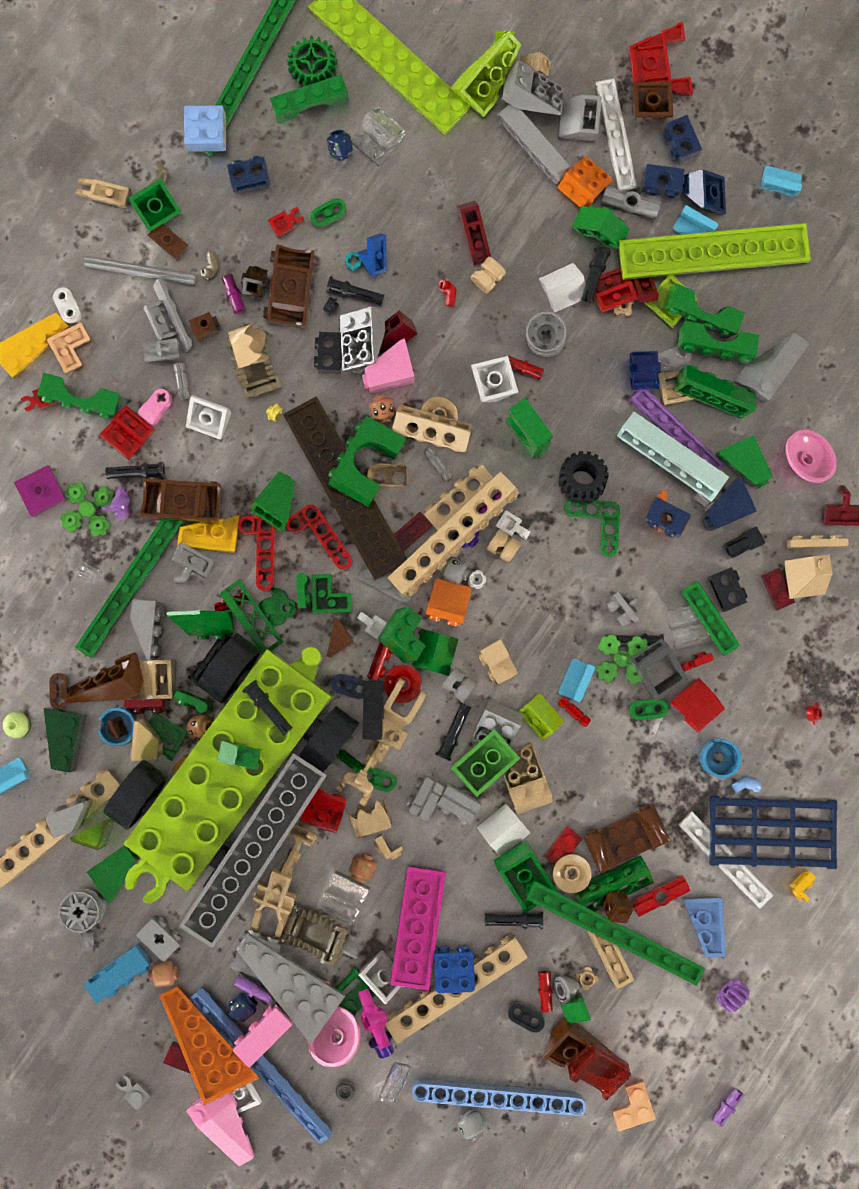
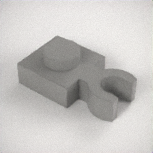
(136, 1094)

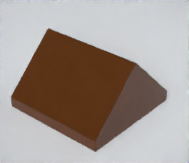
(652, 99)
(339, 640)

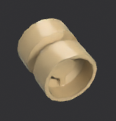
(486, 277)
(504, 546)

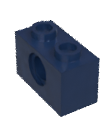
(671, 175)
(678, 518)

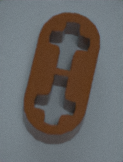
(54, 691)

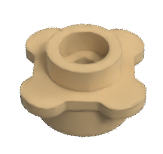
(624, 311)
(586, 984)

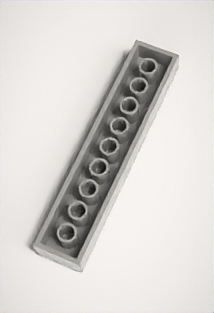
(252, 851)

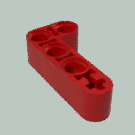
(324, 539)
(260, 553)

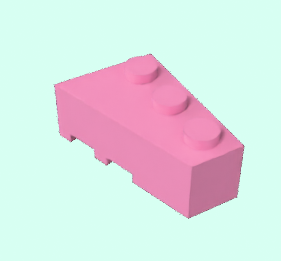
(262, 1035)

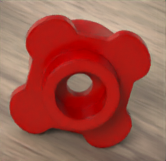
(814, 713)

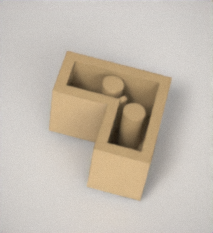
(498, 662)

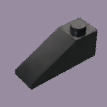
(373, 710)

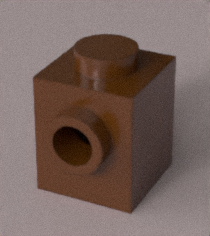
(204, 326)
(617, 907)

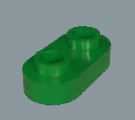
(327, 213)
(648, 710)
(378, 777)

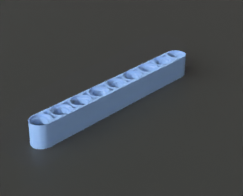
(506, 1103)

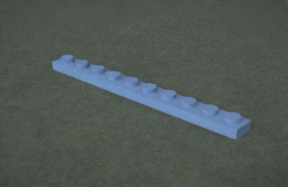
(264, 1069)

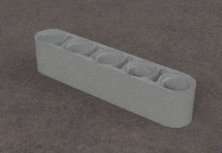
(534, 143)

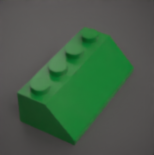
(715, 392)

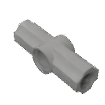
(618, 199)

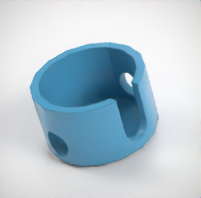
(127, 716)
(730, 763)

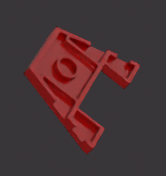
(651, 62)

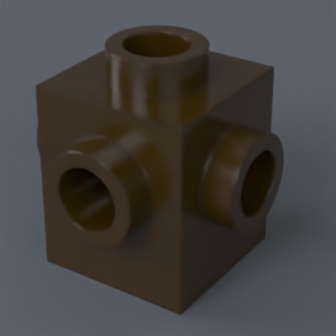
(254, 281)

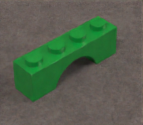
(328, 91)
(682, 302)
(695, 338)
(103, 402)

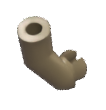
(162, 173)
(212, 267)

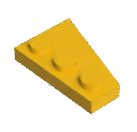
(211, 536)

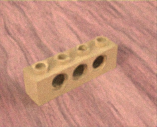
(441, 424)
(477, 474)

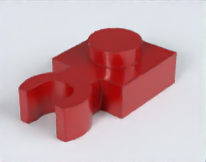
(283, 223)
(35, 400)
(700, 659)

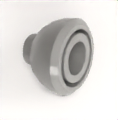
(350, 948)
(565, 988)

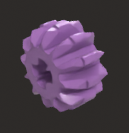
(733, 995)

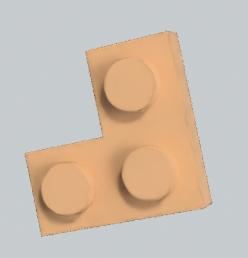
(64, 345)
(638, 1111)

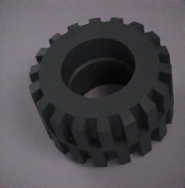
(585, 463)

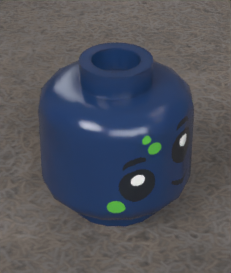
(339, 144)
(242, 1007)

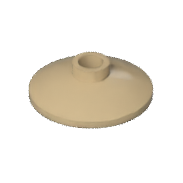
(441, 403)
(575, 882)

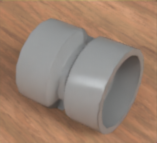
(465, 688)

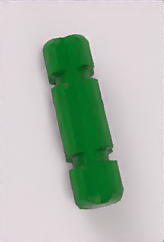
(350, 761)

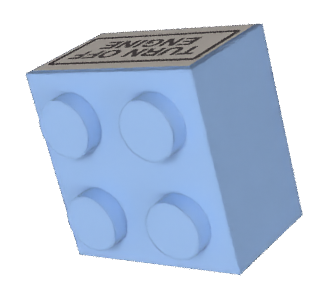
(205, 128)

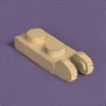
(105, 192)

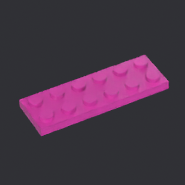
(417, 928)

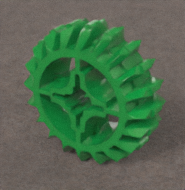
(296, 60)

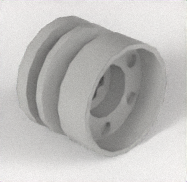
(543, 324)
(86, 899)

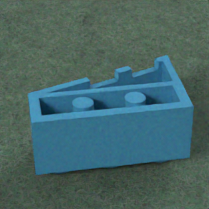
(118, 973)

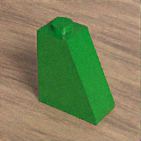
(747, 462)
(275, 501)
(111, 872)

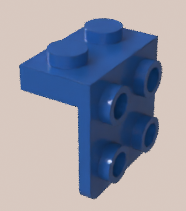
(454, 969)

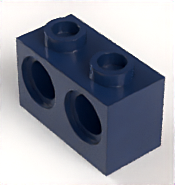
(687, 138)
(249, 179)

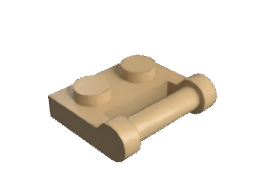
(668, 395)

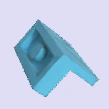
(781, 181)
(693, 222)
(576, 680)
(12, 775)

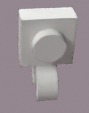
(511, 524)
(375, 625)

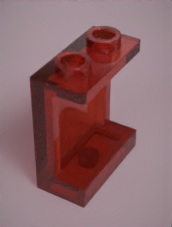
(600, 1069)

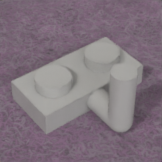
(192, 562)

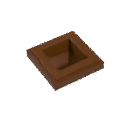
(117, 728)

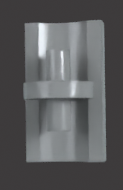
(161, 350)
(628, 616)

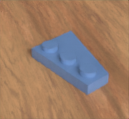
(709, 924)

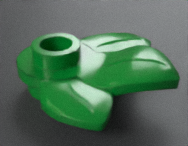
(275, 606)

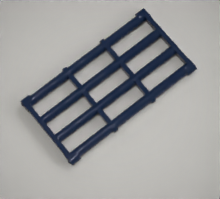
(791, 823)

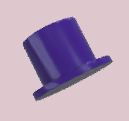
(385, 1052)

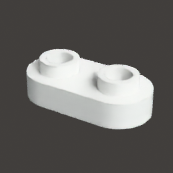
(66, 305)

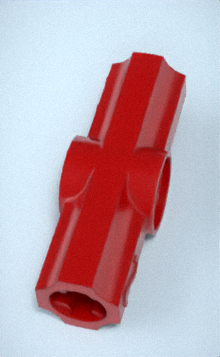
(672, 891)

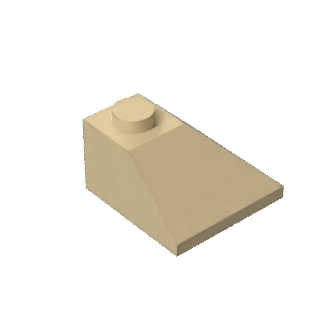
(808, 576)
(145, 741)

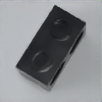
(333, 352)
(722, 591)

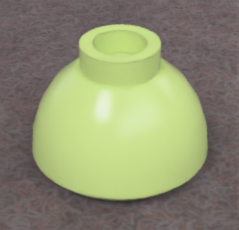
(16, 725)

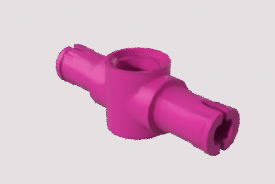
(374, 1019)

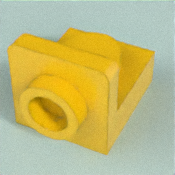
(803, 883)

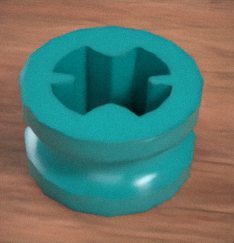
(348, 258)

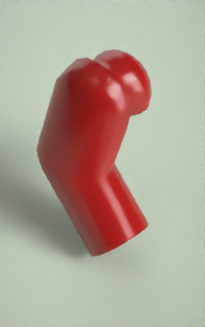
(449, 290)

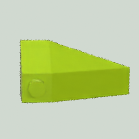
(484, 78)

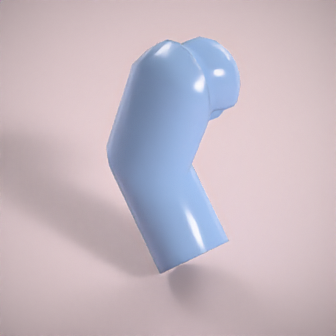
(747, 782)

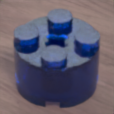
(644, 370)

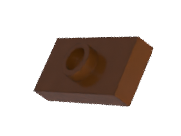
(168, 241)

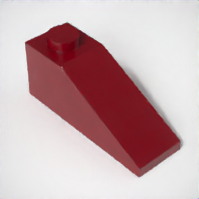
(474, 231)
(396, 329)

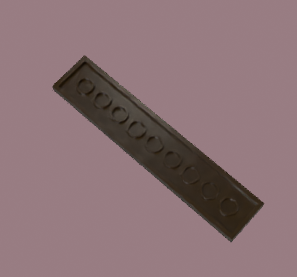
(364, 524)

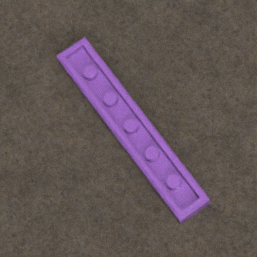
(668, 423)

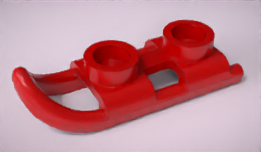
(377, 668)

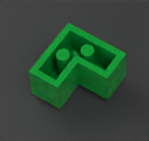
(601, 225)
(324, 599)
(399, 635)

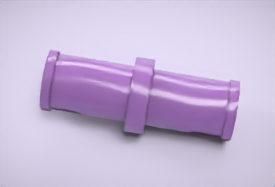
(253, 989)
(728, 1107)

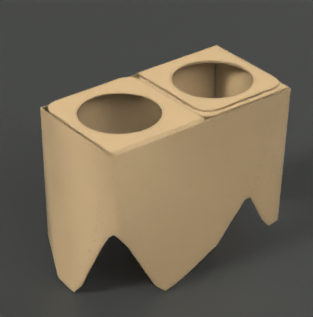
(247, 345)
(388, 472)
(370, 819)

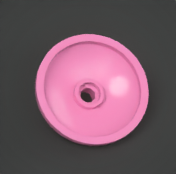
(811, 456)
(327, 1048)

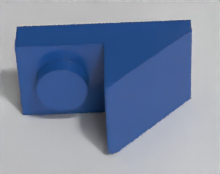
(375, 255)

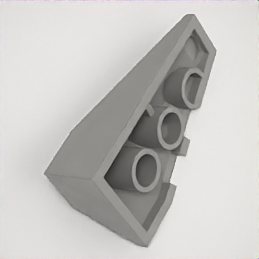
(770, 369)

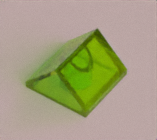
(96, 836)

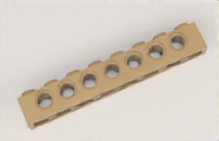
(484, 497)
(36, 850)
(435, 1009)

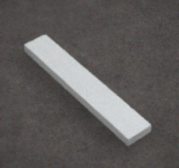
(616, 135)
(737, 873)

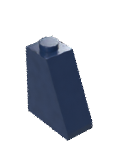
(730, 506)

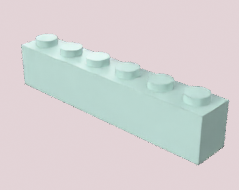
(672, 456)

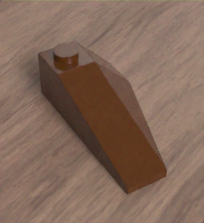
(110, 684)
(567, 1042)

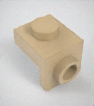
(538, 62)
(382, 847)

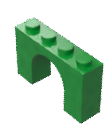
(529, 428)
(346, 476)

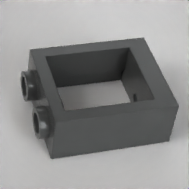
(649, 657)

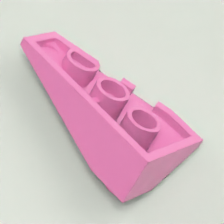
(223, 1127)

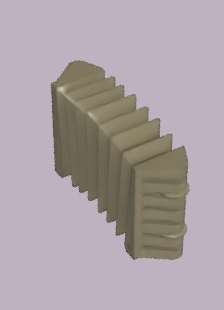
(257, 377)
(315, 933)

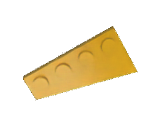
(27, 345)

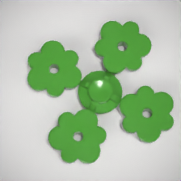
(86, 509)
(621, 657)

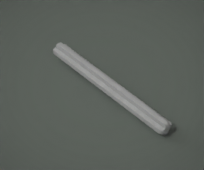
(139, 270)

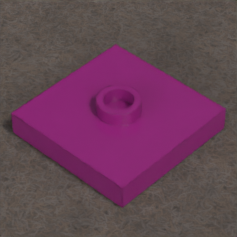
(40, 490)

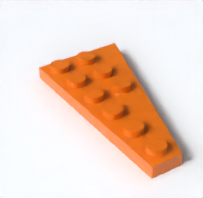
(208, 1055)

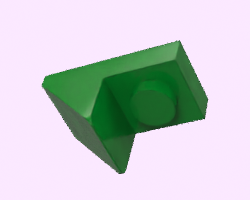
(239, 755)
(576, 1010)

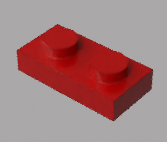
(563, 845)

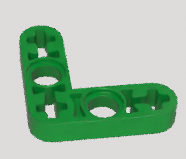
(605, 519)

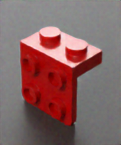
(324, 811)

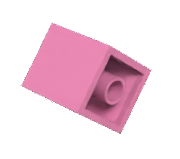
(390, 370)

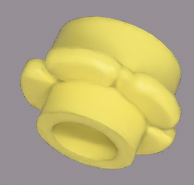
(274, 412)

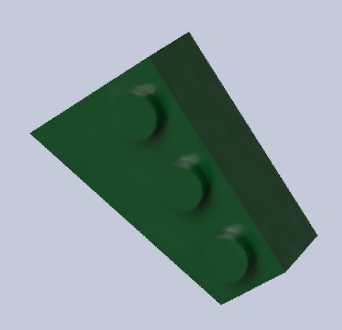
(64, 738)

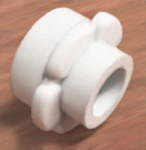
(477, 584)

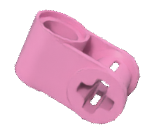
(155, 408)

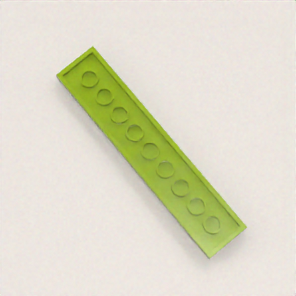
(392, 61)
(714, 251)

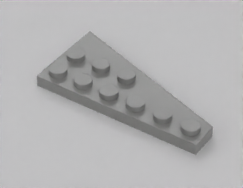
(298, 992)

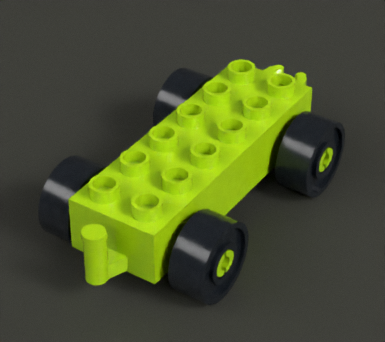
(207, 799)

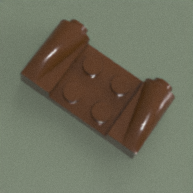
(289, 286)
(181, 500)
(626, 838)

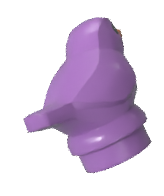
(119, 504)

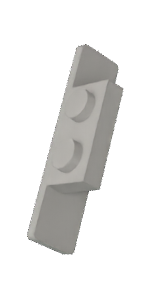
(165, 317)

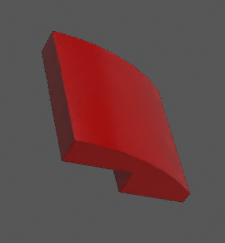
(614, 291)
(127, 432)
(698, 705)

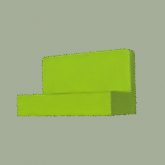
(541, 716)

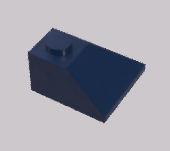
(706, 190)

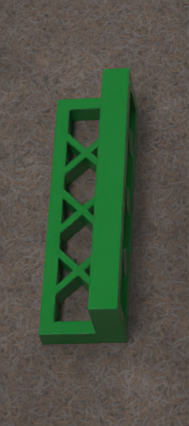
(710, 618)
(245, 621)
(613, 881)

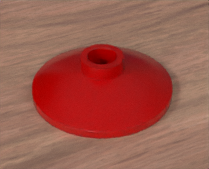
(412, 679)

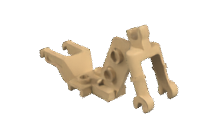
(377, 749)
(275, 893)

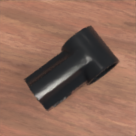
(748, 540)

